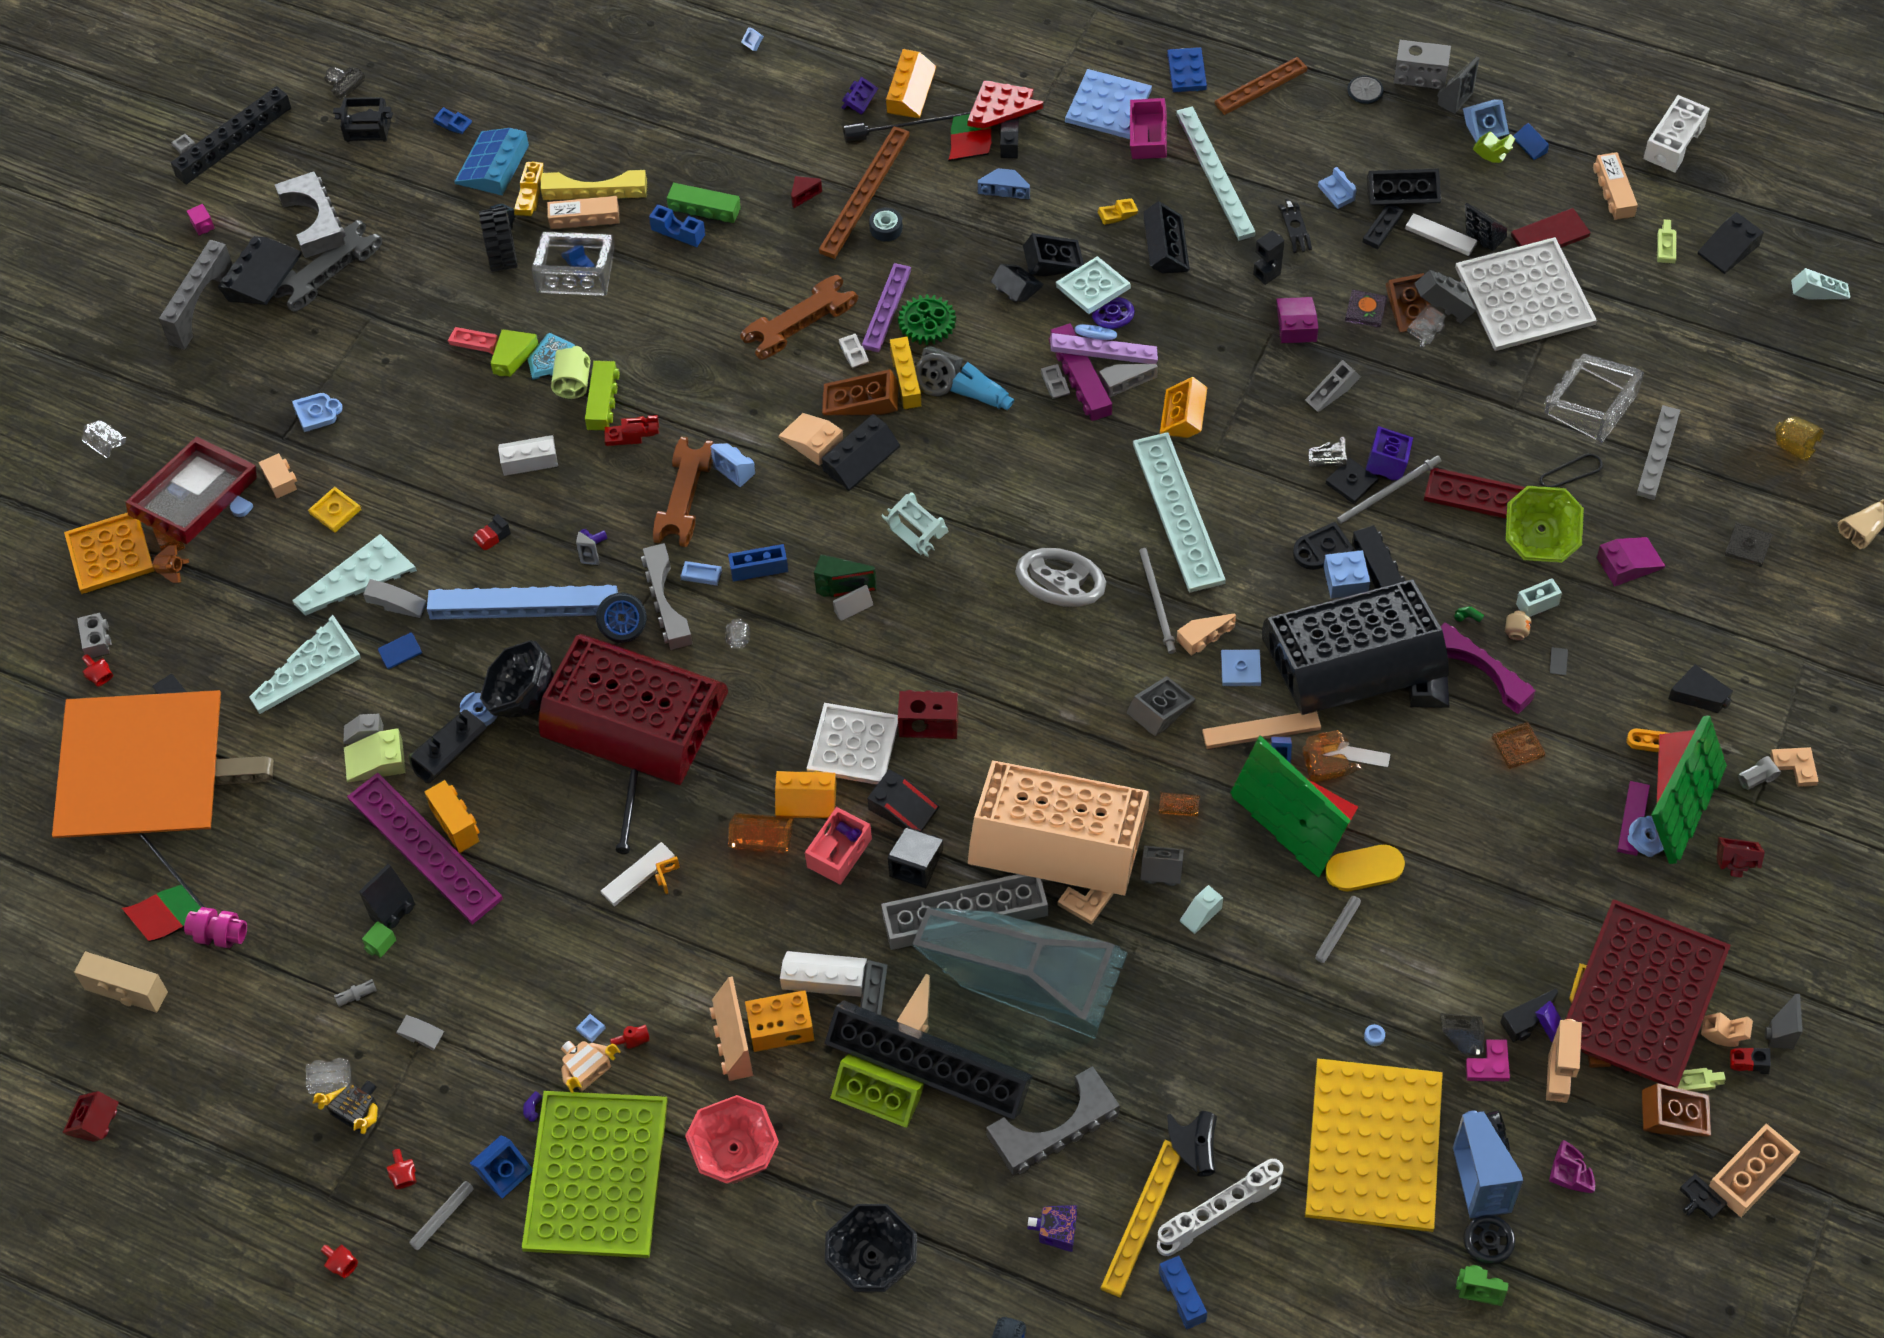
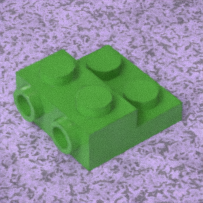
(1475, 1286)

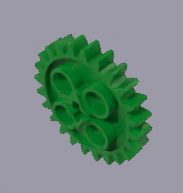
(927, 319)

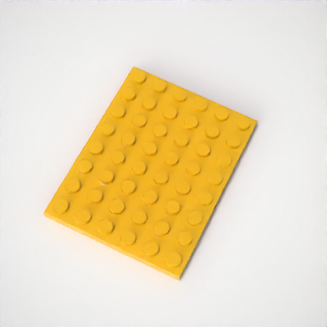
(1374, 1145)

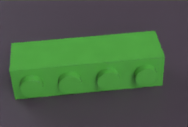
(703, 202)

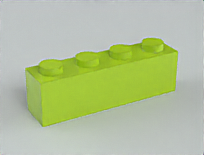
(601, 395)

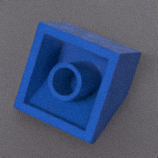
(501, 1166)

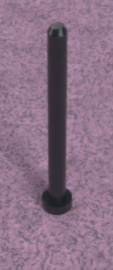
(623, 847)

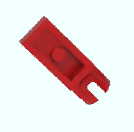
(632, 430)

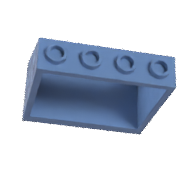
(1485, 1167)

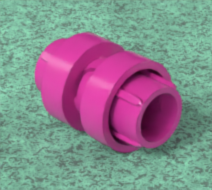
(208, 926)

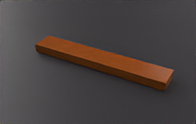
(1260, 85)

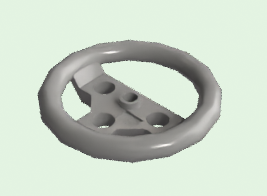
(1061, 585)

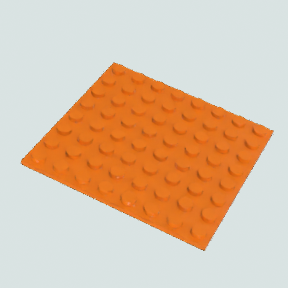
(137, 764)

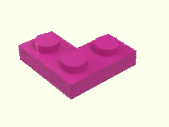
(1493, 1067)

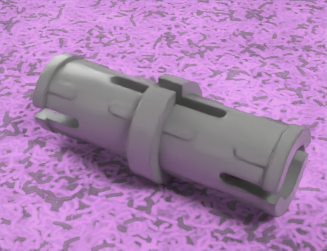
(355, 993)

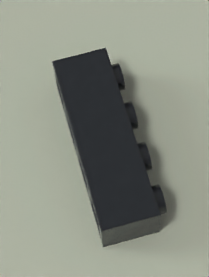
(1377, 556)

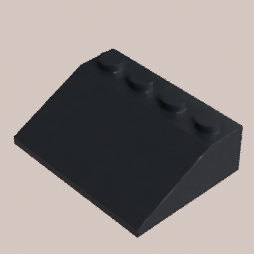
(258, 271)

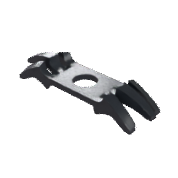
(1300, 232)

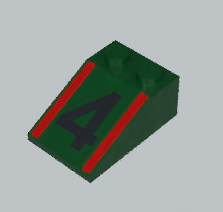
(839, 577)

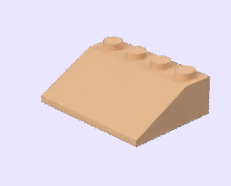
(731, 1032)

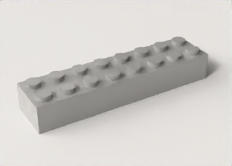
(1010, 896)

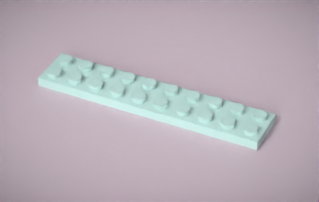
(1179, 512)

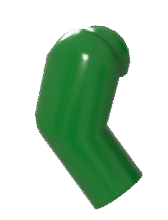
(1466, 612)

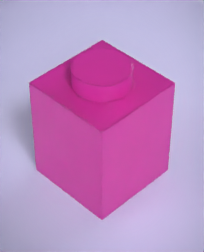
(200, 219)

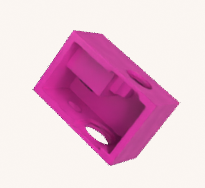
(1148, 128)

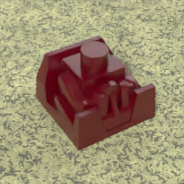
(1739, 855)

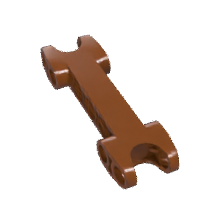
(776, 331)
(677, 517)

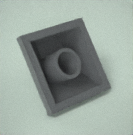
(1786, 1025)

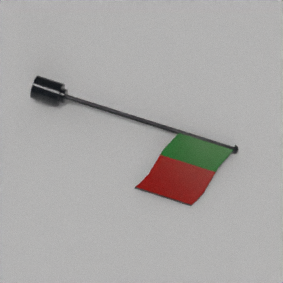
(965, 140)
(166, 910)

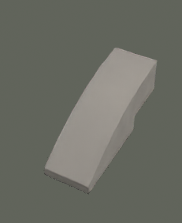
(394, 598)

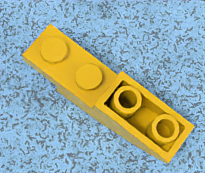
(529, 189)

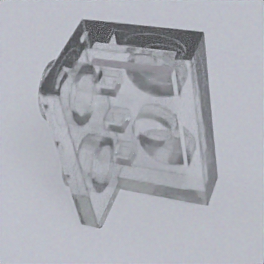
(1427, 324)
(102, 437)

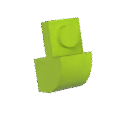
(1492, 148)

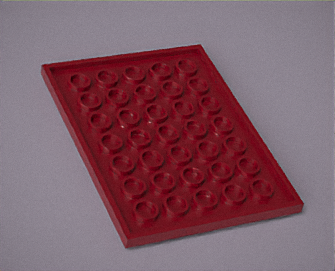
(1646, 993)

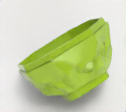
(1553, 511)

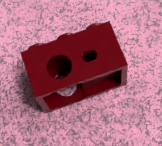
(936, 709)

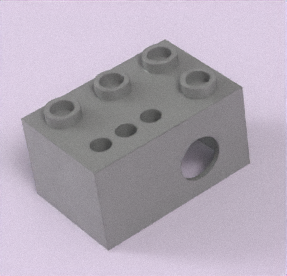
(1424, 70)

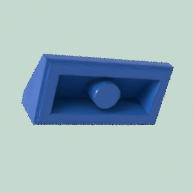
(1531, 141)
(399, 650)

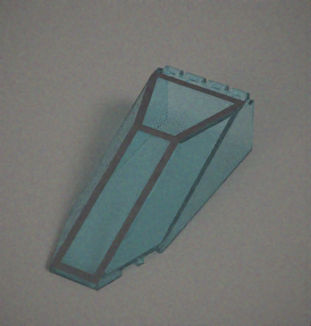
(1024, 964)

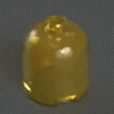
(1798, 437)

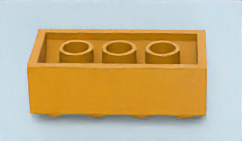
(910, 84)

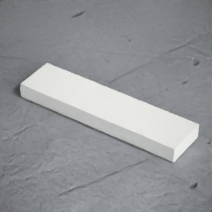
(1441, 234)
(636, 874)

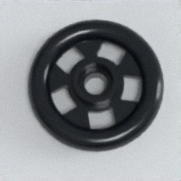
(1483, 1256)

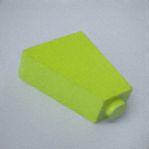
(512, 351)

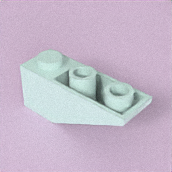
(1814, 285)

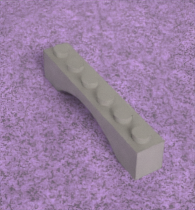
(675, 626)

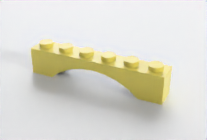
(628, 185)

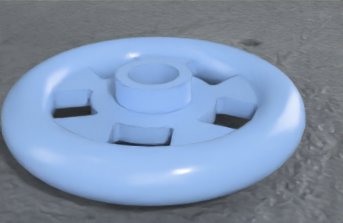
(1095, 332)

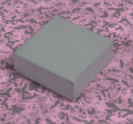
(183, 143)

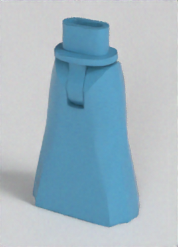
(979, 387)

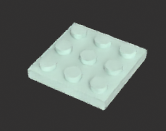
(1093, 285)

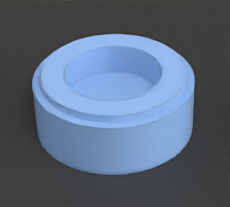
(1374, 1035)

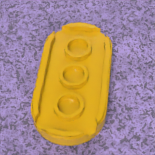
(1365, 867)

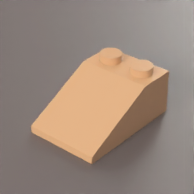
(812, 436)

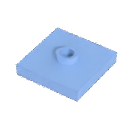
(1241, 667)

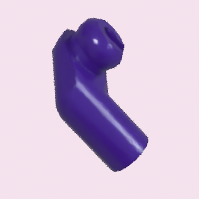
(599, 537)
(850, 833)
(529, 1107)

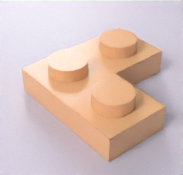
(1800, 761)
(1082, 906)

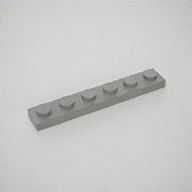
(1658, 452)

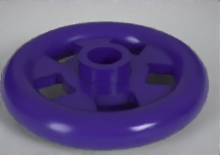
(1114, 312)

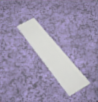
(1363, 756)

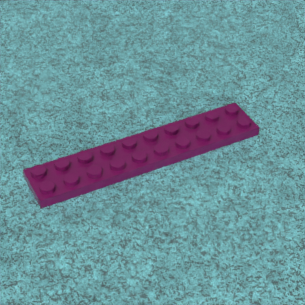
(425, 848)

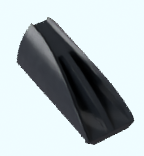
(446, 746)

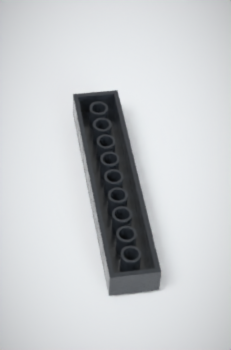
(928, 1059)

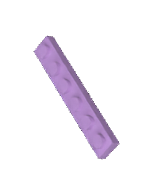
(1103, 348)

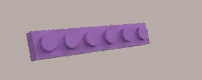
(886, 307)

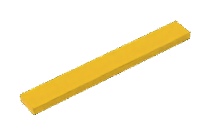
(1141, 1221)

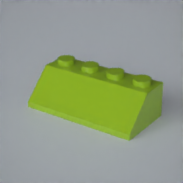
(876, 1090)

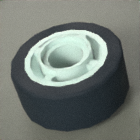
(885, 224)

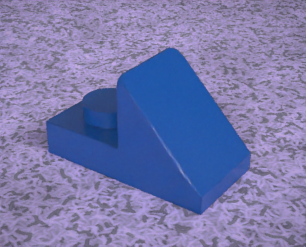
(576, 257)

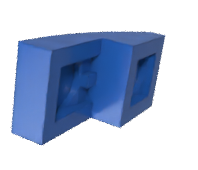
(453, 122)

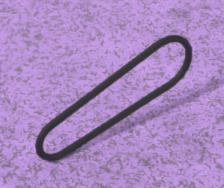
(1578, 477)

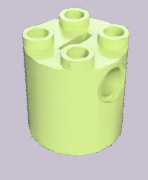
(570, 373)

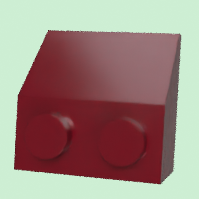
(91, 1116)

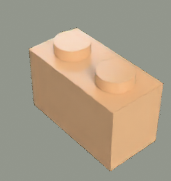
(278, 476)

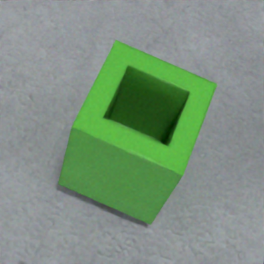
(378, 939)

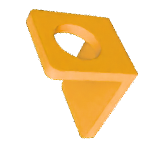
(661, 870)

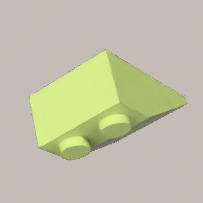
(375, 754)

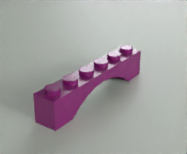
(1513, 690)

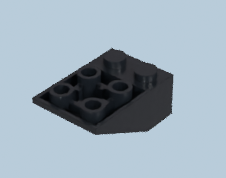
(1484, 227)

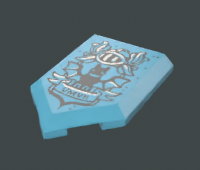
(542, 358)

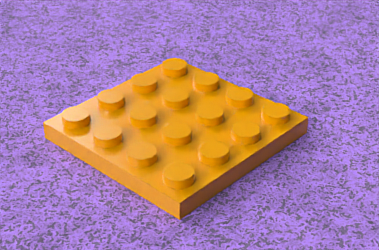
(108, 552)

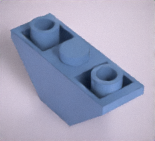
(1004, 184)

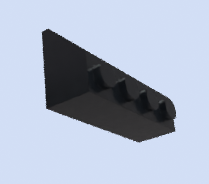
(1403, 187)
(1166, 239)
(860, 452)

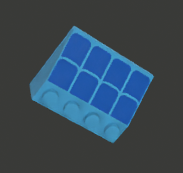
(493, 160)

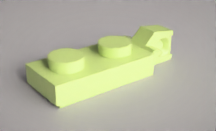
(1666, 243)
(1701, 1080)

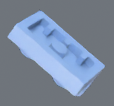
(1338, 188)

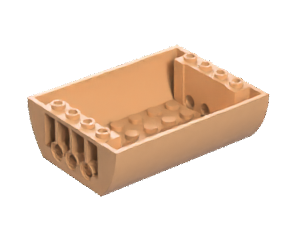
(1054, 837)

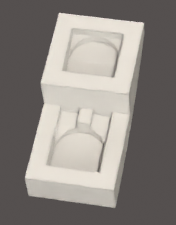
(853, 351)

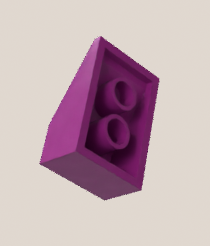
(1297, 320)
(1628, 559)

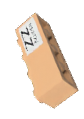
(1615, 186)
(583, 212)

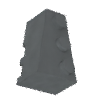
(1446, 293)

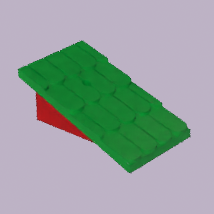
(1687, 775)
(1292, 807)

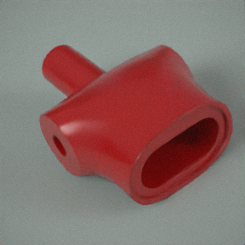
(97, 671)
(632, 1037)
(402, 1172)
(340, 1261)

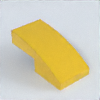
(1120, 211)

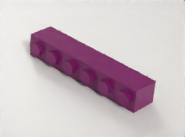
(1084, 379)

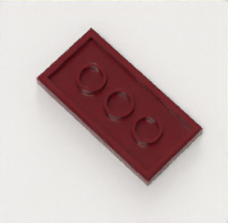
(1564, 226)

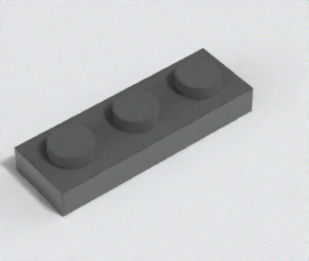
(873, 986)

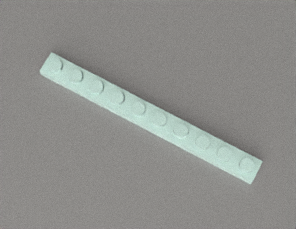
(1215, 173)

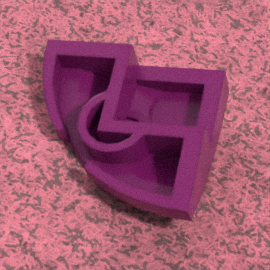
(1571, 1170)

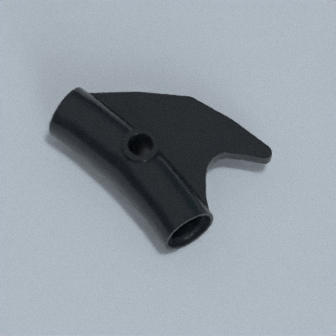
(1195, 1142)

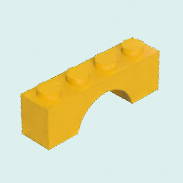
(906, 372)

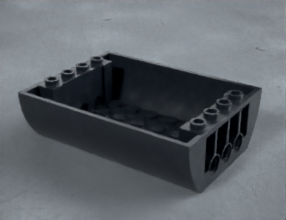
(1363, 655)

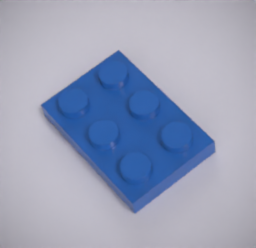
(1187, 69)

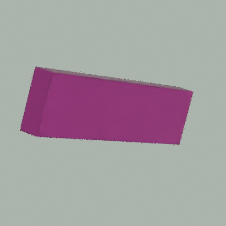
(1634, 808)

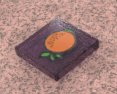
(1366, 308)

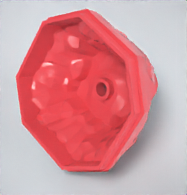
(727, 1127)

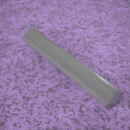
(1337, 930)
(441, 1215)

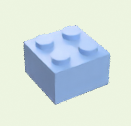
(1346, 574)

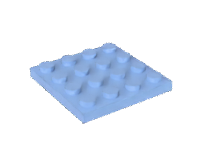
(1105, 103)

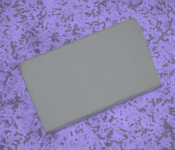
(587, 550)
(853, 603)

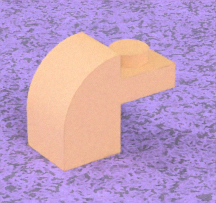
(1724, 1031)

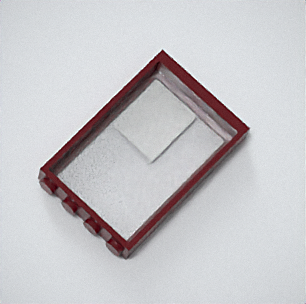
(191, 490)

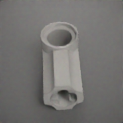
(1762, 771)

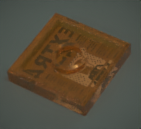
(1518, 745)

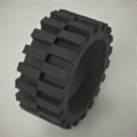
(498, 239)

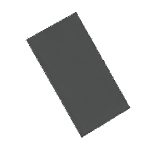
(1558, 661)

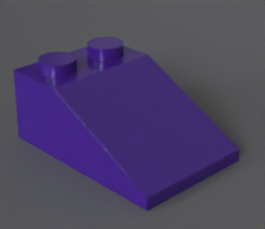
(1389, 454)

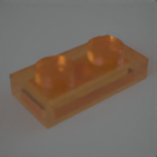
(1179, 804)

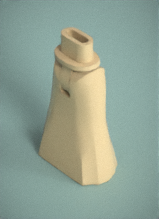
(1863, 525)

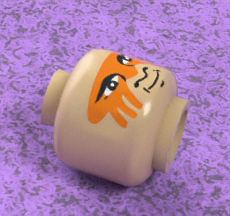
(1518, 625)

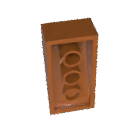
(862, 395)

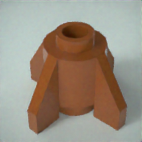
(168, 563)

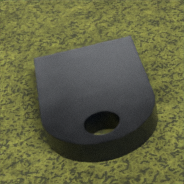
(1320, 543)

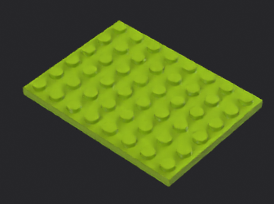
(595, 1174)

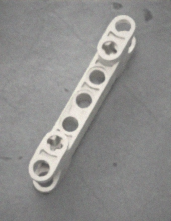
(1187, 1226)

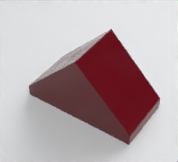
(805, 189)

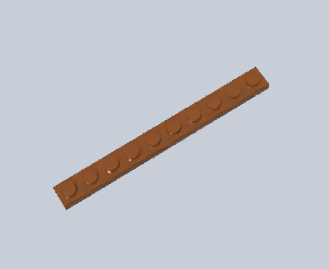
(864, 192)

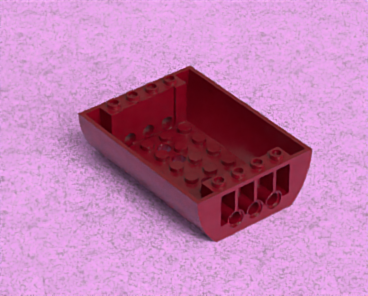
(617, 720)

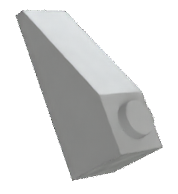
(1126, 376)
(1333, 386)

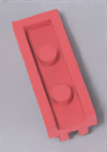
(473, 340)

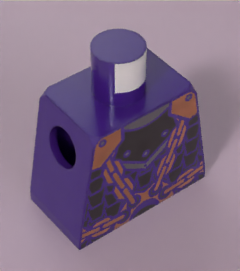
(1056, 1226)

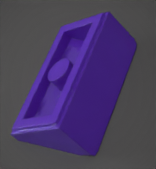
(1549, 1019)

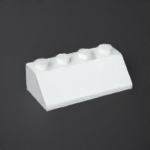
(823, 973)

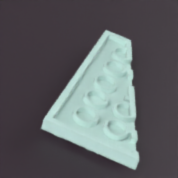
(374, 561)
(310, 663)

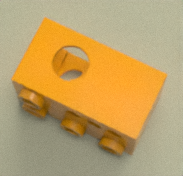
(777, 1018)

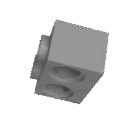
(91, 635)

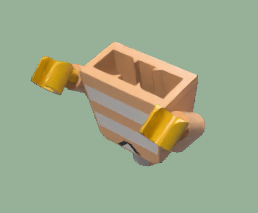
(585, 1063)

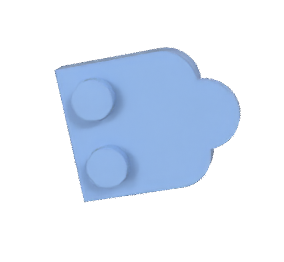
(316, 411)

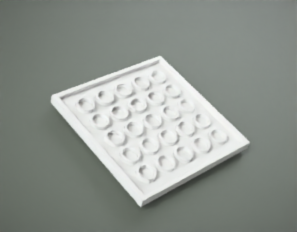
(1525, 294)

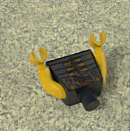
(351, 1105)

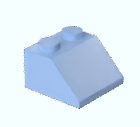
(1486, 118)
(732, 463)

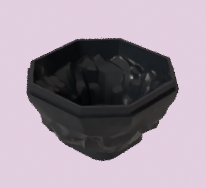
(517, 681)
(868, 1233)

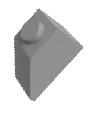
(362, 727)

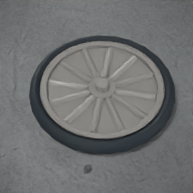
(1365, 89)

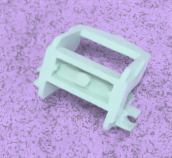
(920, 519)

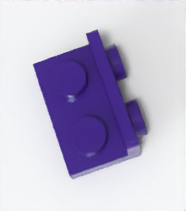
(860, 96)

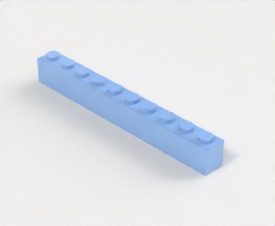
(517, 602)

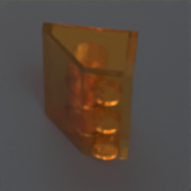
(760, 832)

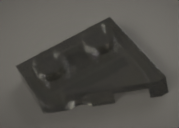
(1328, 454)

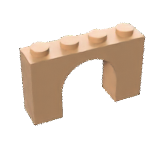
(1563, 1060)

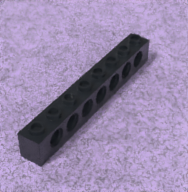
(231, 135)

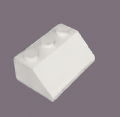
(528, 455)

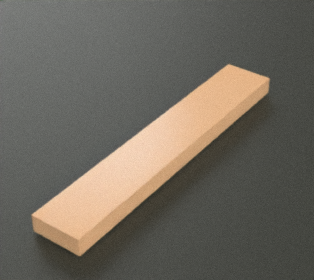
(1267, 728)

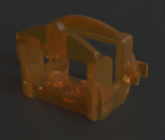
(1329, 767)

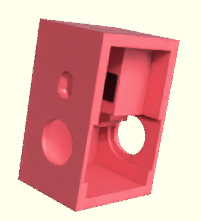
(833, 852)

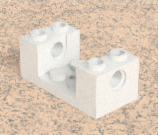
(1674, 132)

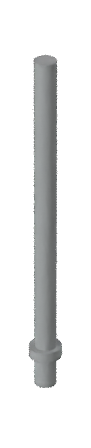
(1428, 465)
(1168, 639)

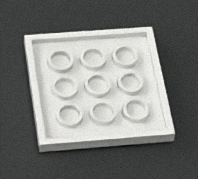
(853, 743)

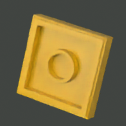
(334, 509)

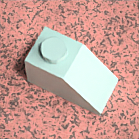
(1202, 909)

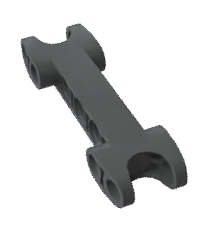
(305, 283)

